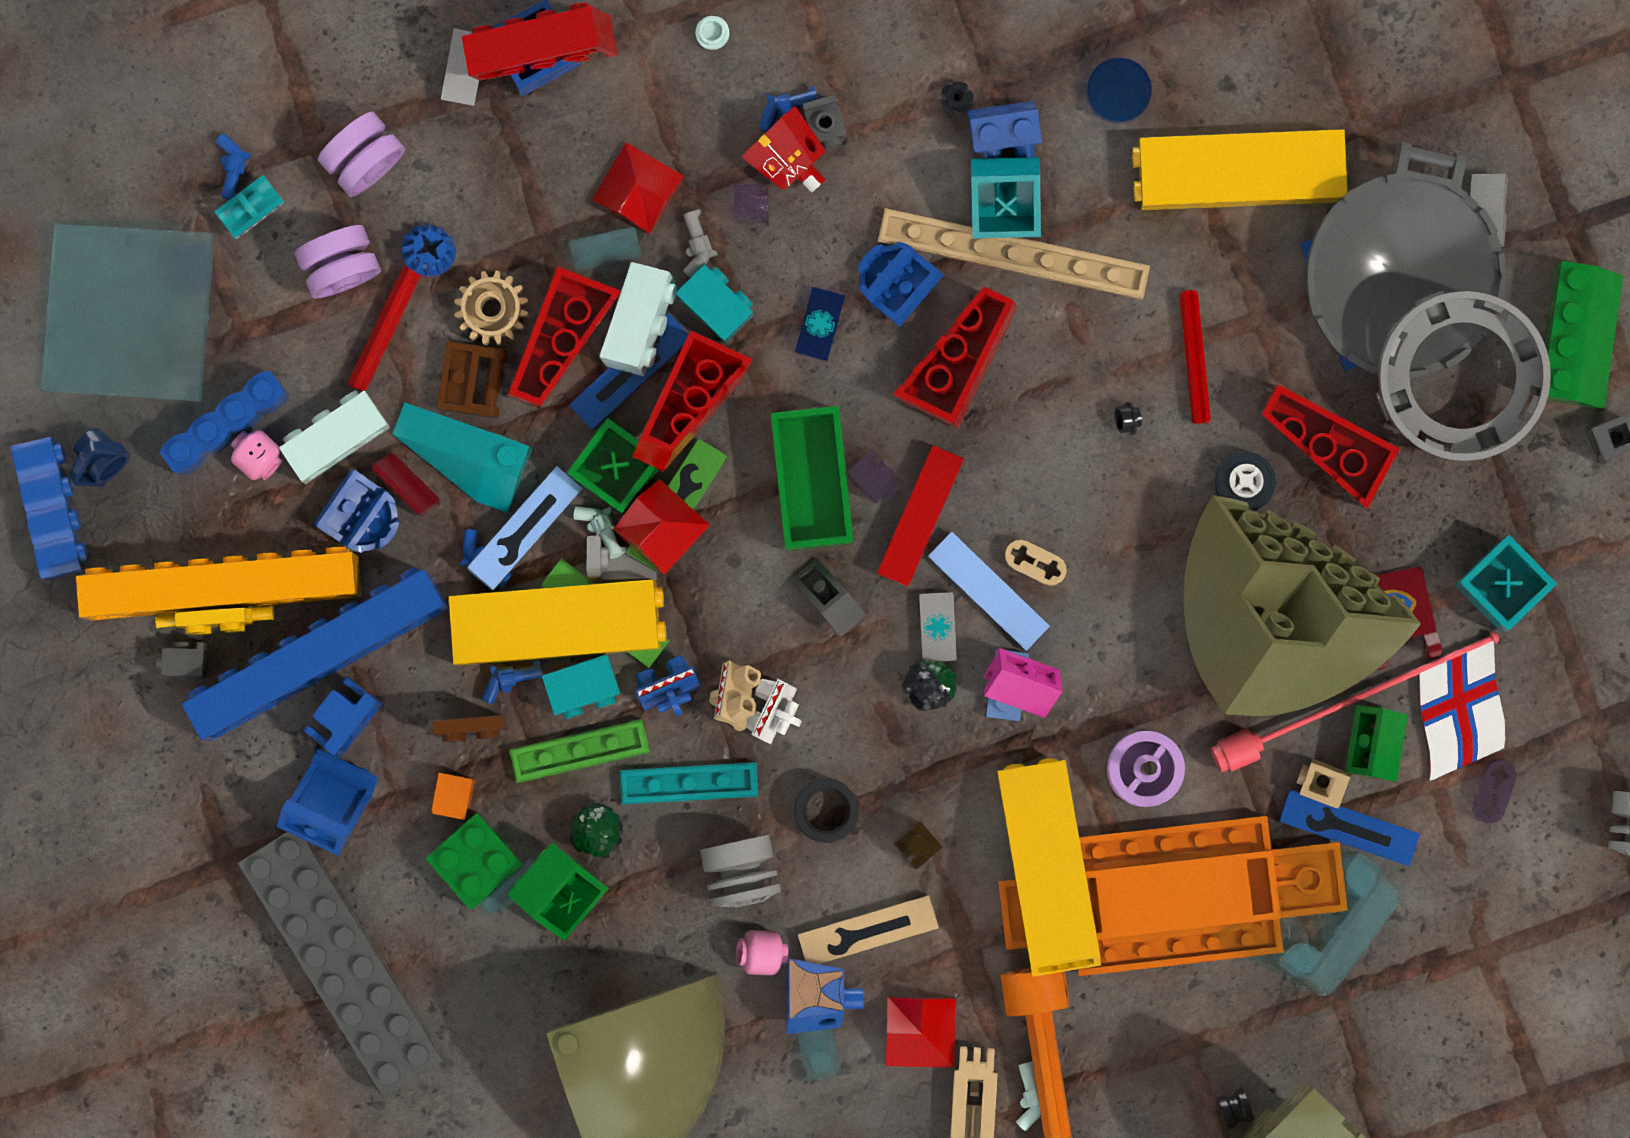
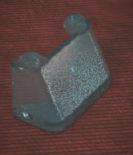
(1326, 969)

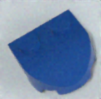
(896, 280)
(359, 514)

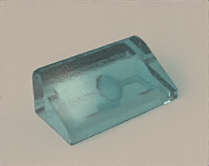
(605, 248)

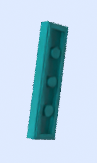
(688, 783)

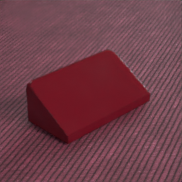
(406, 484)

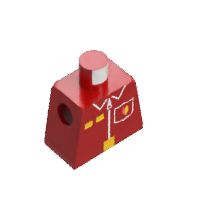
(788, 153)

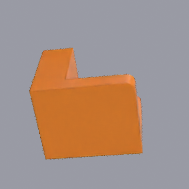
(453, 796)

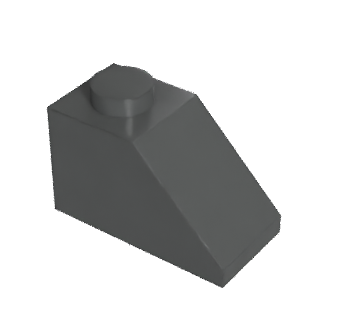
(828, 597)

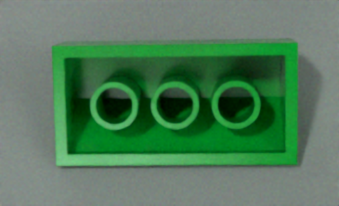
(1581, 333)

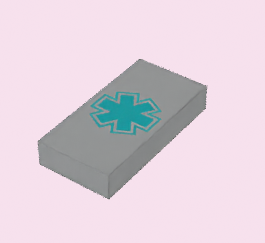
(937, 627)

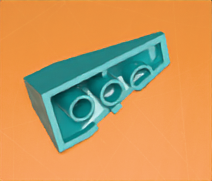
(470, 457)

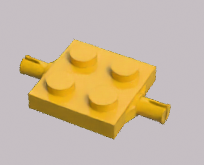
(228, 620)

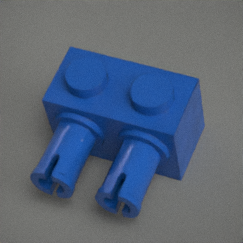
(1005, 127)

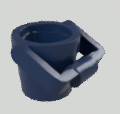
(99, 456)

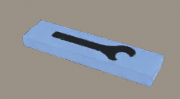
(524, 528)

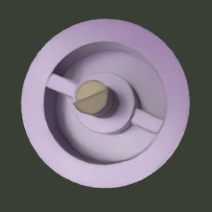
(1146, 769)

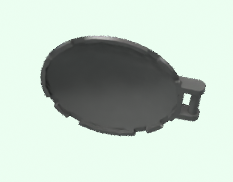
(1395, 246)

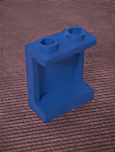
(328, 802)

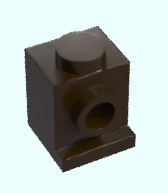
(918, 845)

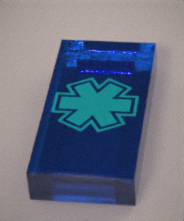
(820, 324)

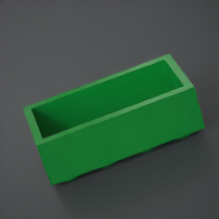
(812, 478)

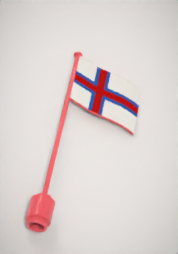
(1456, 707)

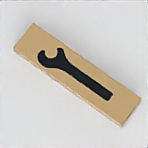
(868, 931)

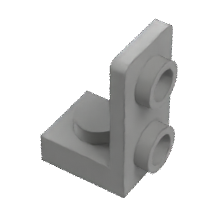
(623, 568)

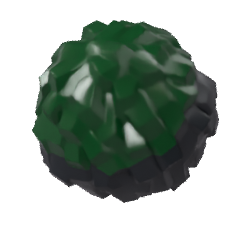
(929, 685)
(596, 830)

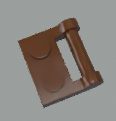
(460, 379)

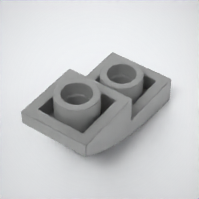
(457, 84)
(1490, 194)

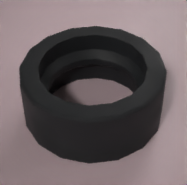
(827, 785)

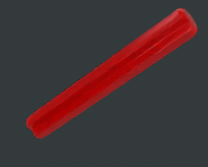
(384, 329)
(1195, 357)

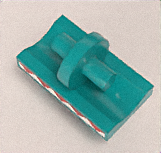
(249, 207)

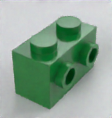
(1376, 743)

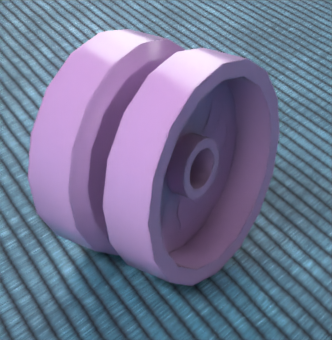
(361, 154)
(337, 261)

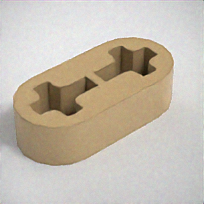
(1039, 555)

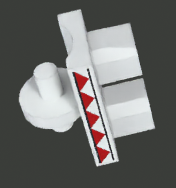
(778, 710)

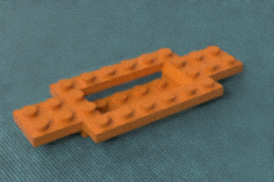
(1195, 905)

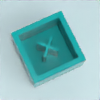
(1006, 197)
(1505, 584)

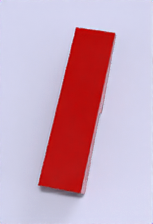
(920, 515)

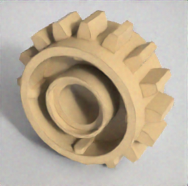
(491, 289)

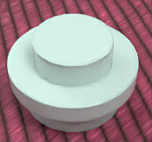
(712, 32)

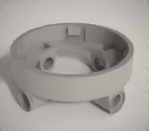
(1525, 349)

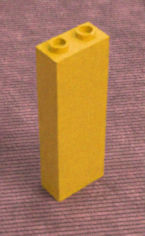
(1240, 169)
(556, 622)
(1049, 867)

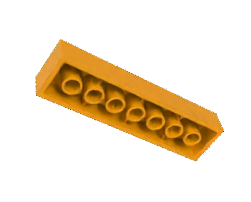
(218, 586)

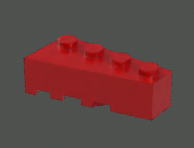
(538, 42)
(562, 327)
(956, 365)
(694, 391)
(1337, 446)

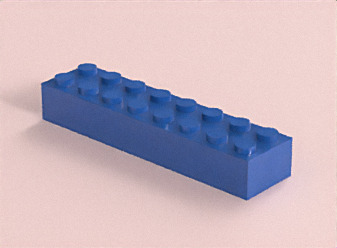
(315, 655)

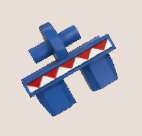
(669, 691)

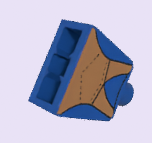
(817, 997)

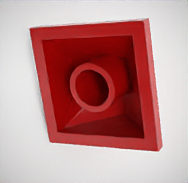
(638, 188)
(661, 526)
(920, 1032)

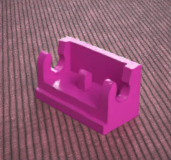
(1023, 683)

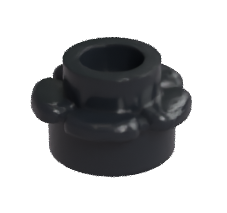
(956, 106)
(1127, 418)

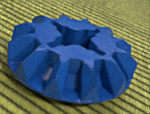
(425, 263)

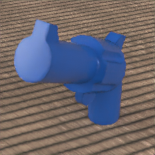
(782, 104)
(233, 164)
(471, 553)
(507, 677)

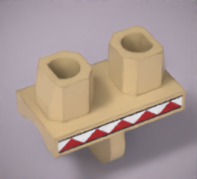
(734, 698)

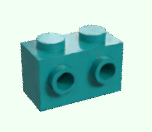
(715, 303)
(582, 686)

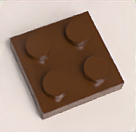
(456, 729)

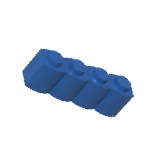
(217, 429)
(48, 508)

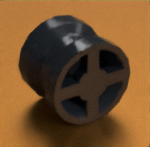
(1235, 1108)

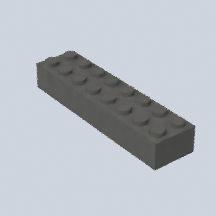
(341, 962)

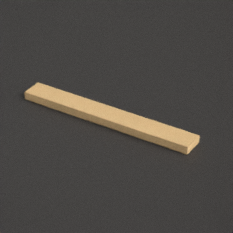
(1015, 254)

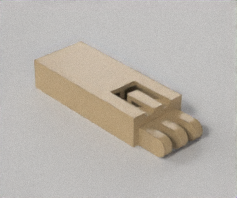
(974, 1120)

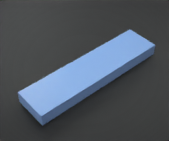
(988, 591)

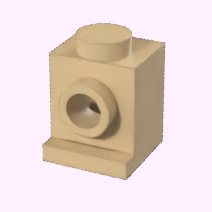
(1330, 794)

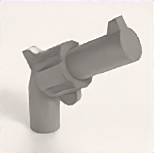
(699, 244)

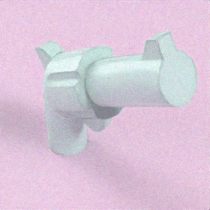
(602, 526)
(1030, 1097)

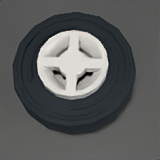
(1254, 474)

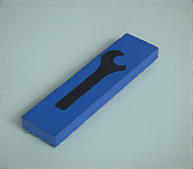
(617, 386)
(1349, 828)

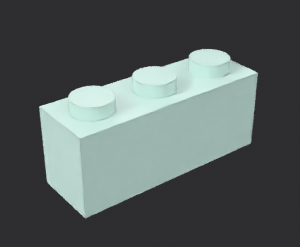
(638, 319)
(333, 436)

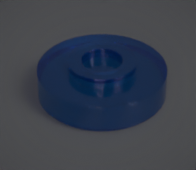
(1119, 90)

